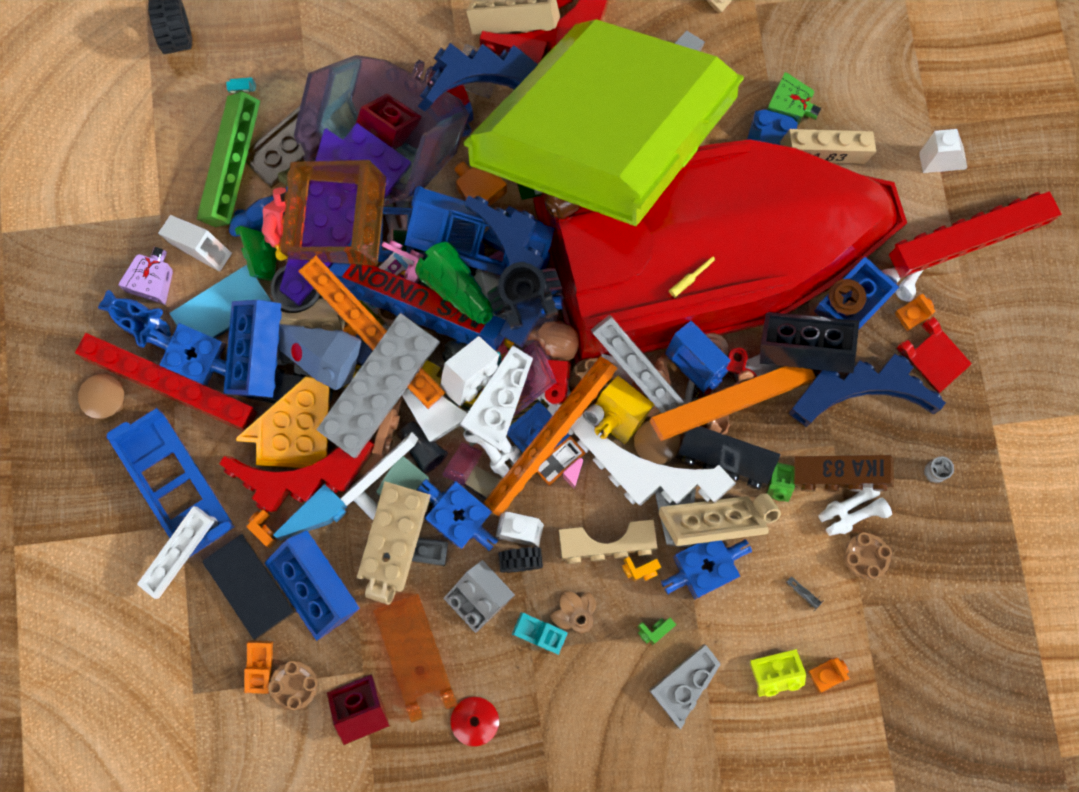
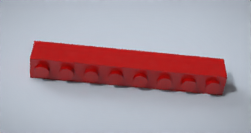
(974, 234)
(165, 382)

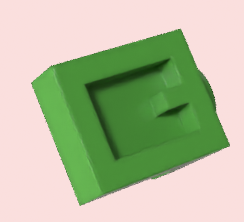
(782, 482)
(660, 629)

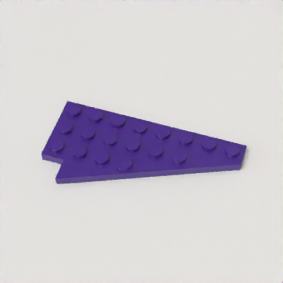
(332, 204)

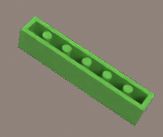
(228, 159)

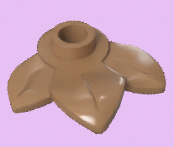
(572, 609)

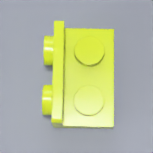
(778, 673)

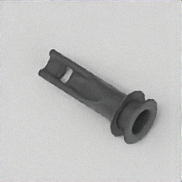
(804, 593)

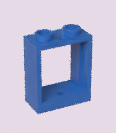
(698, 357)

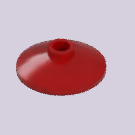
(487, 725)

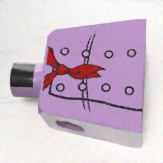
(148, 277)

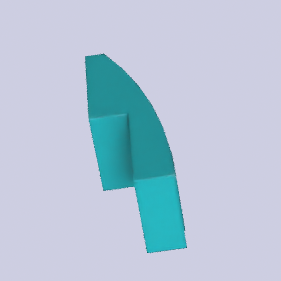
(241, 84)
(539, 633)

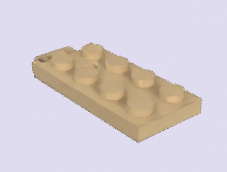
(719, 520)
(392, 532)

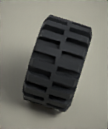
(170, 25)

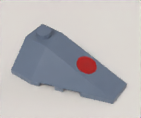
(321, 353)

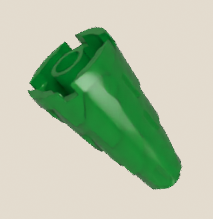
(452, 280)

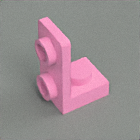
(413, 255)

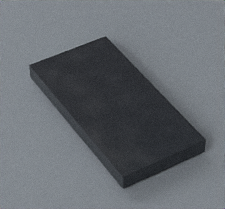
(248, 587)

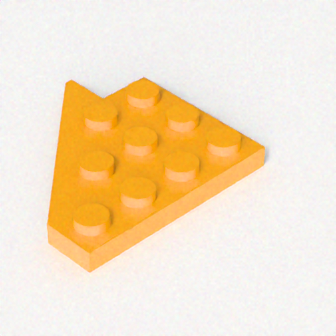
(288, 431)

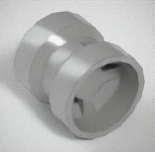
(943, 467)

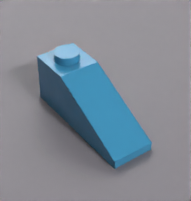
(317, 512)

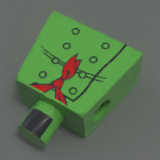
(793, 99)

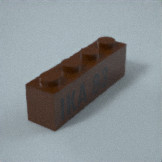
(844, 472)

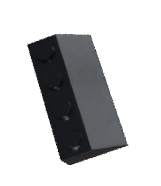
(809, 342)
(735, 457)

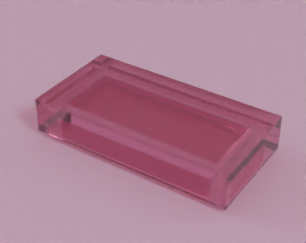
(462, 463)

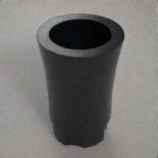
(425, 453)

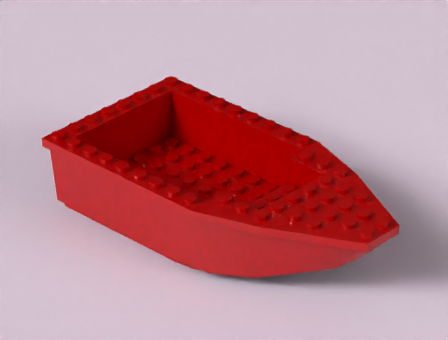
(765, 212)

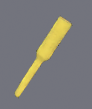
(688, 279)

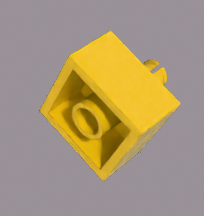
(623, 410)

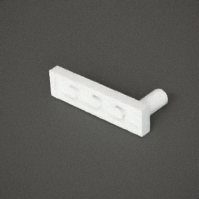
(356, 491)
(176, 552)

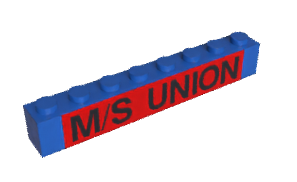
(415, 302)

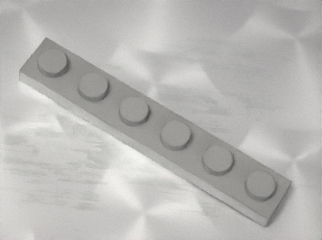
(637, 365)

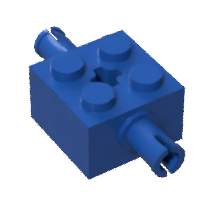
(178, 349)
(472, 514)
(704, 581)

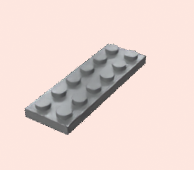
(378, 385)

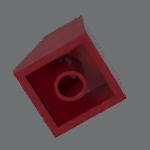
(388, 120)
(357, 710)

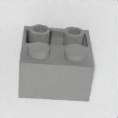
(478, 596)

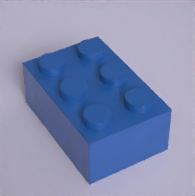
(877, 289)

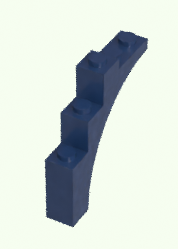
(480, 65)
(514, 236)
(890, 381)

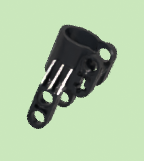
(505, 297)

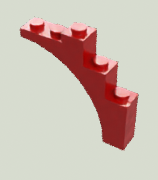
(539, 42)
(272, 488)

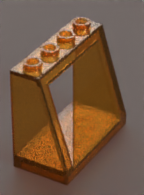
(367, 216)

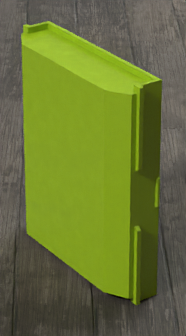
(606, 119)

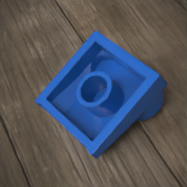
(770, 126)

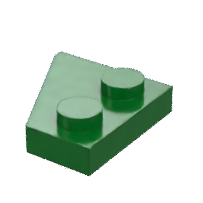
(258, 253)

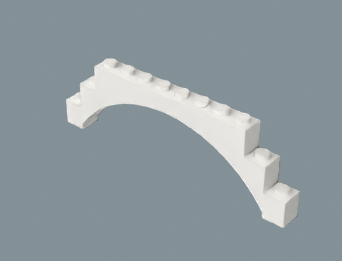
(639, 475)

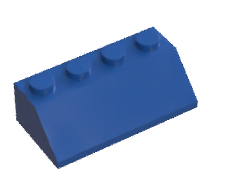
(252, 348)
(311, 585)

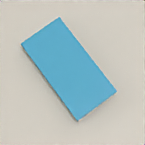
(212, 308)

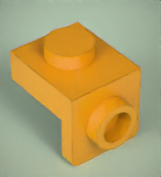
(646, 571)

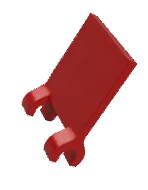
(935, 357)

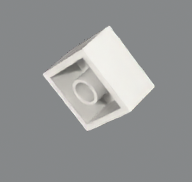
(469, 371)

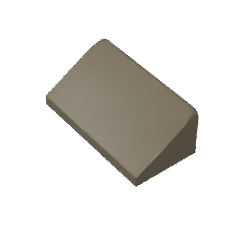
(481, 482)

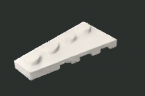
(497, 403)

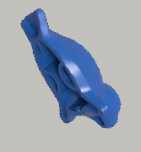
(251, 217)
(134, 317)

